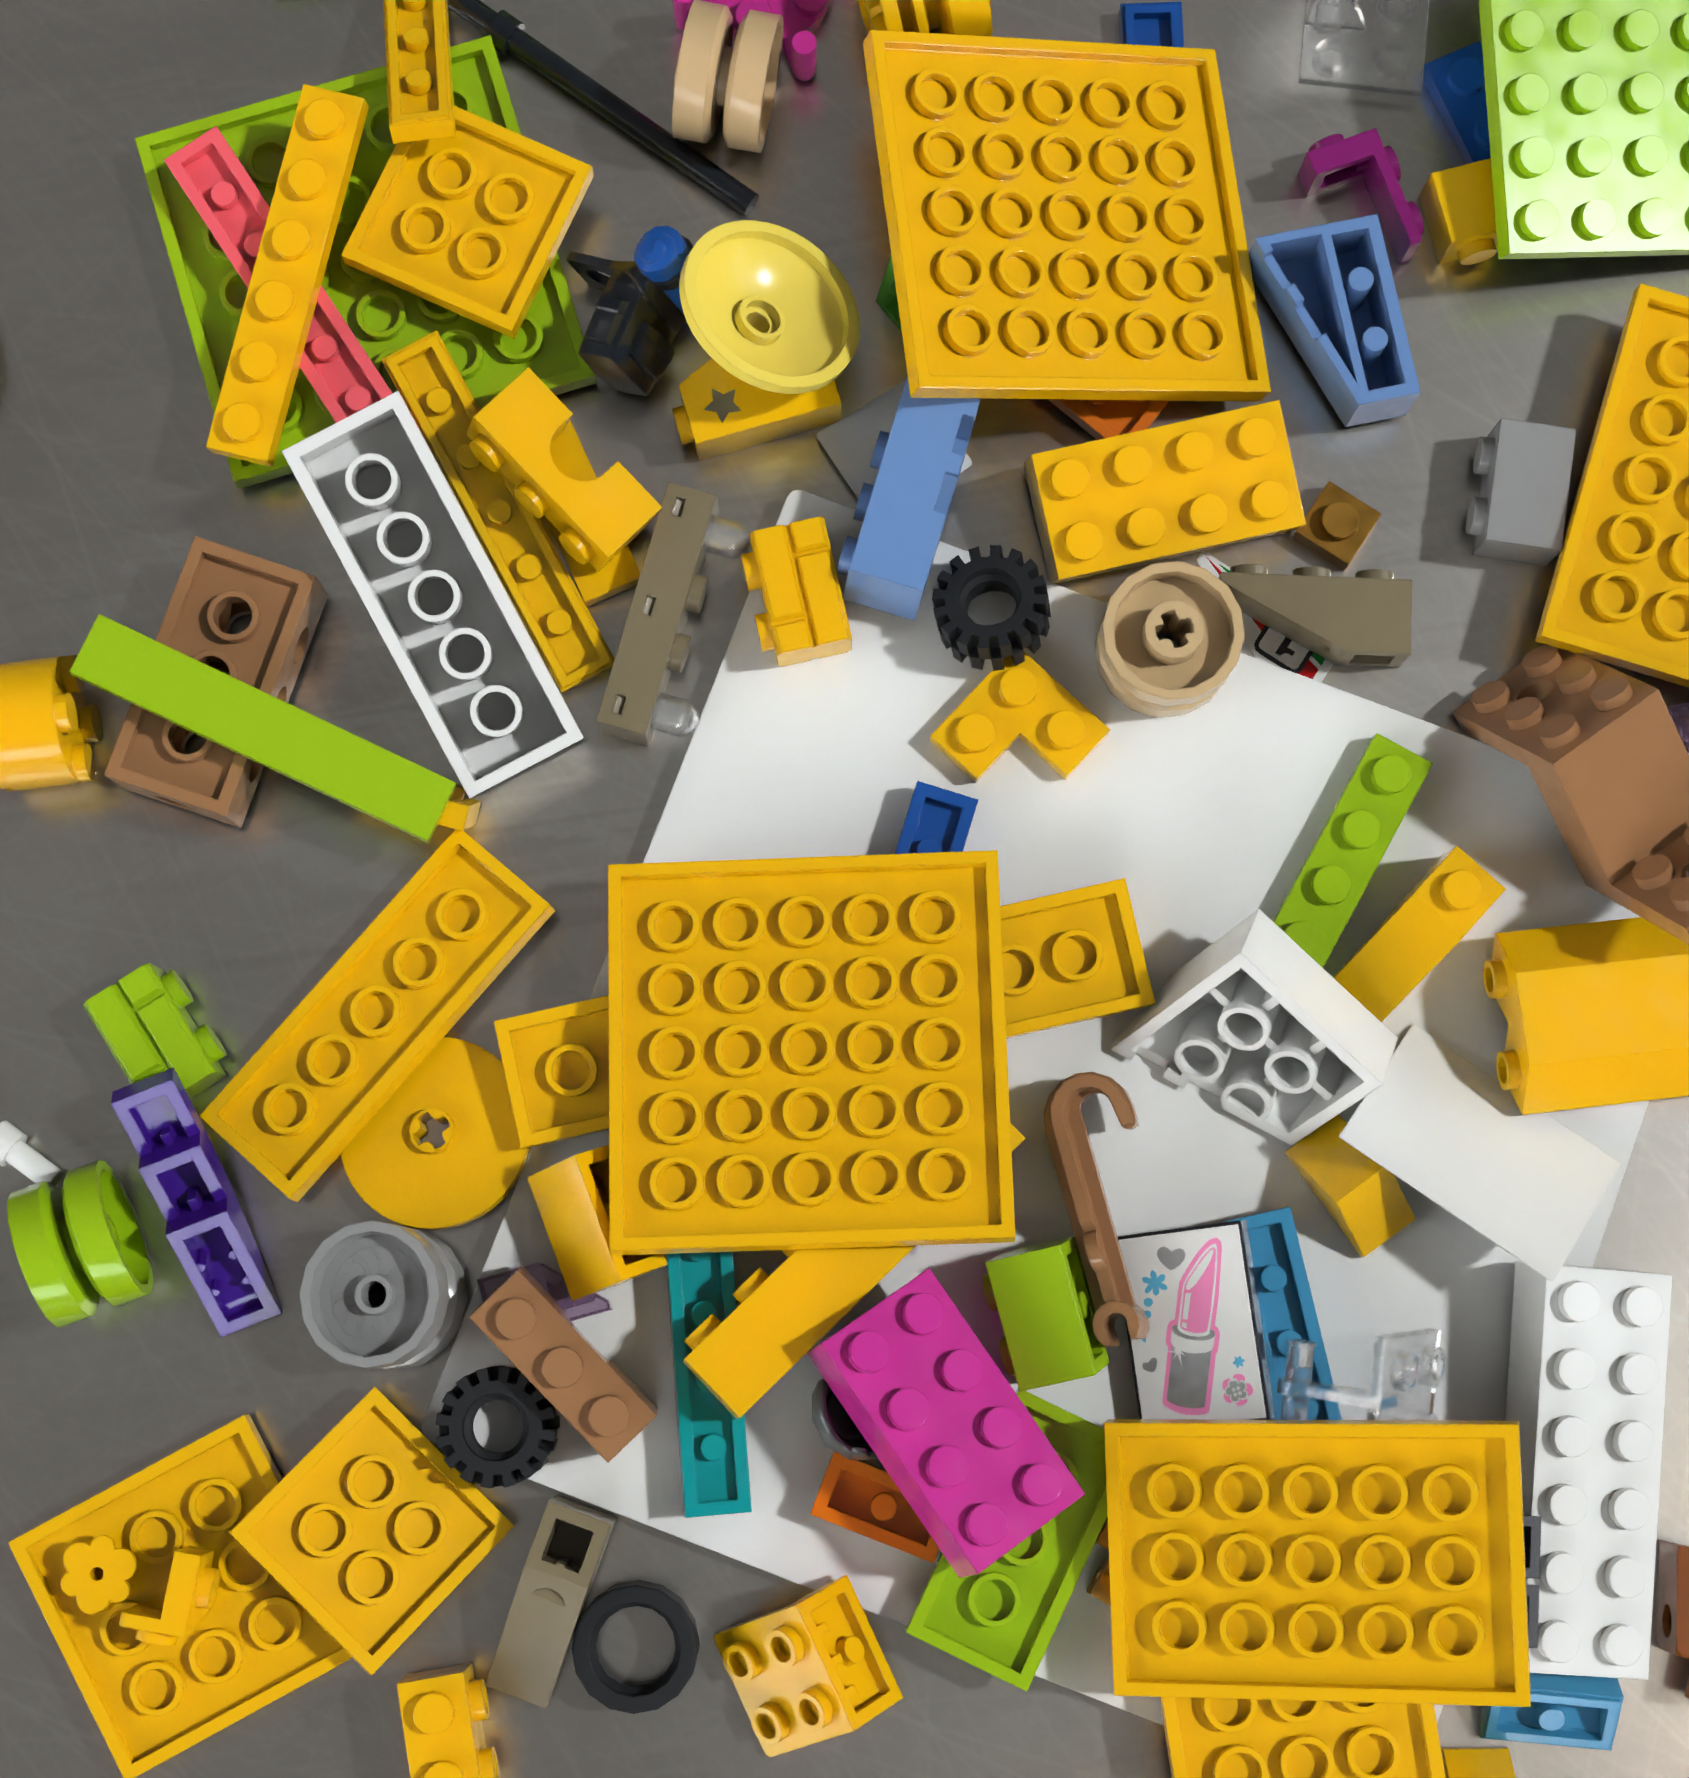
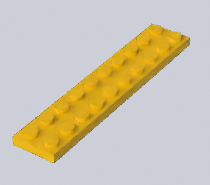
(1062, 965)

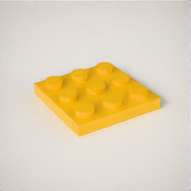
(470, 220)
(371, 1530)

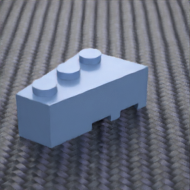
(1342, 314)
(907, 503)

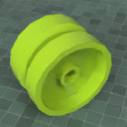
(79, 1243)

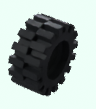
(988, 575)
(464, 1450)

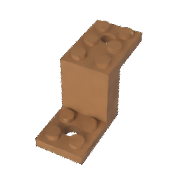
(1606, 771)

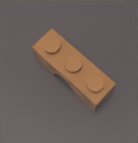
(564, 1364)

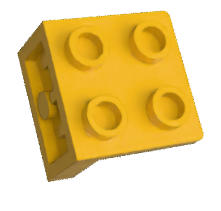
(809, 1669)

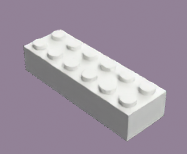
(433, 594)
(1591, 1437)

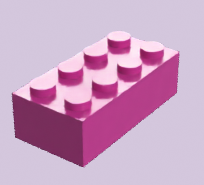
(946, 1424)

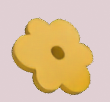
(92, 1592)

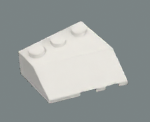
(1263, 1032)

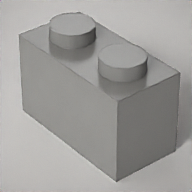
(1521, 491)

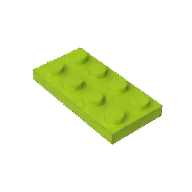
(1014, 1605)

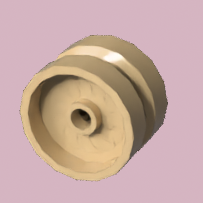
(719, 75)
(1178, 603)

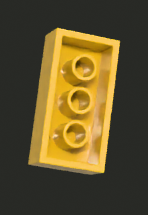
(1164, 492)

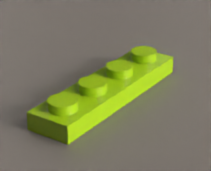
(1351, 846)

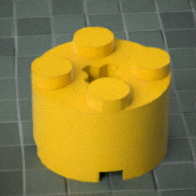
(45, 725)

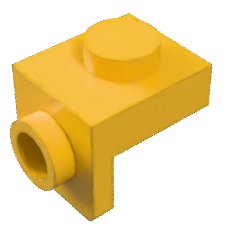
(189, 1590)

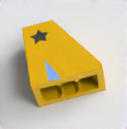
(731, 415)

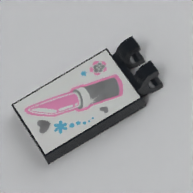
(1204, 1325)

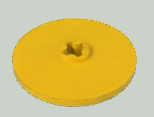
(464, 1176)

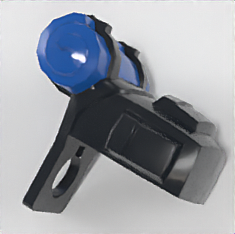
(637, 312)

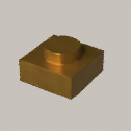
(1337, 525)

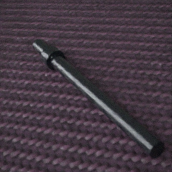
(510, 36)

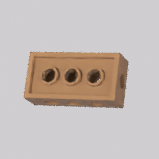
(209, 595)

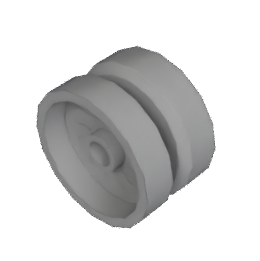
(374, 1329)

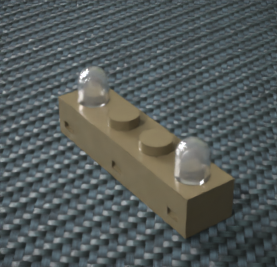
(655, 624)

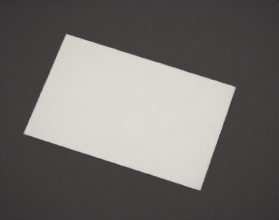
(1476, 1155)

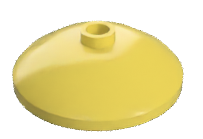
(769, 307)

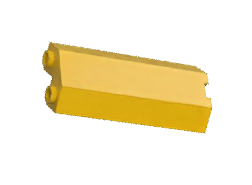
(1591, 1014)

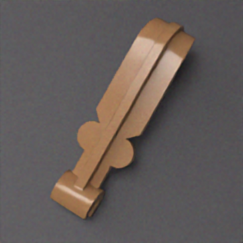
(1088, 1203)

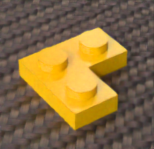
(1023, 705)

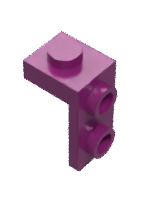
(1341, 161)

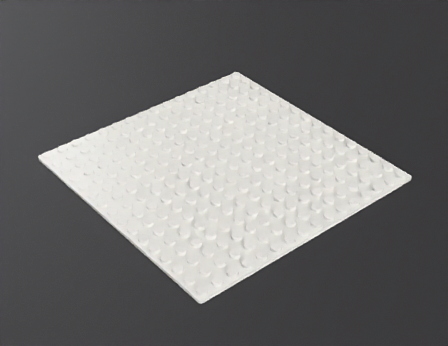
(1206, 829)

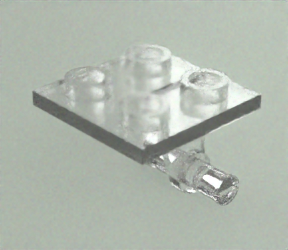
(1365, 45)
(1401, 1385)

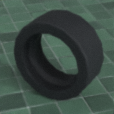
(586, 1658)

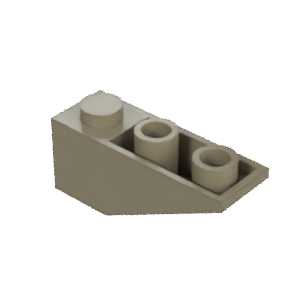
(1338, 618)
(549, 1600)

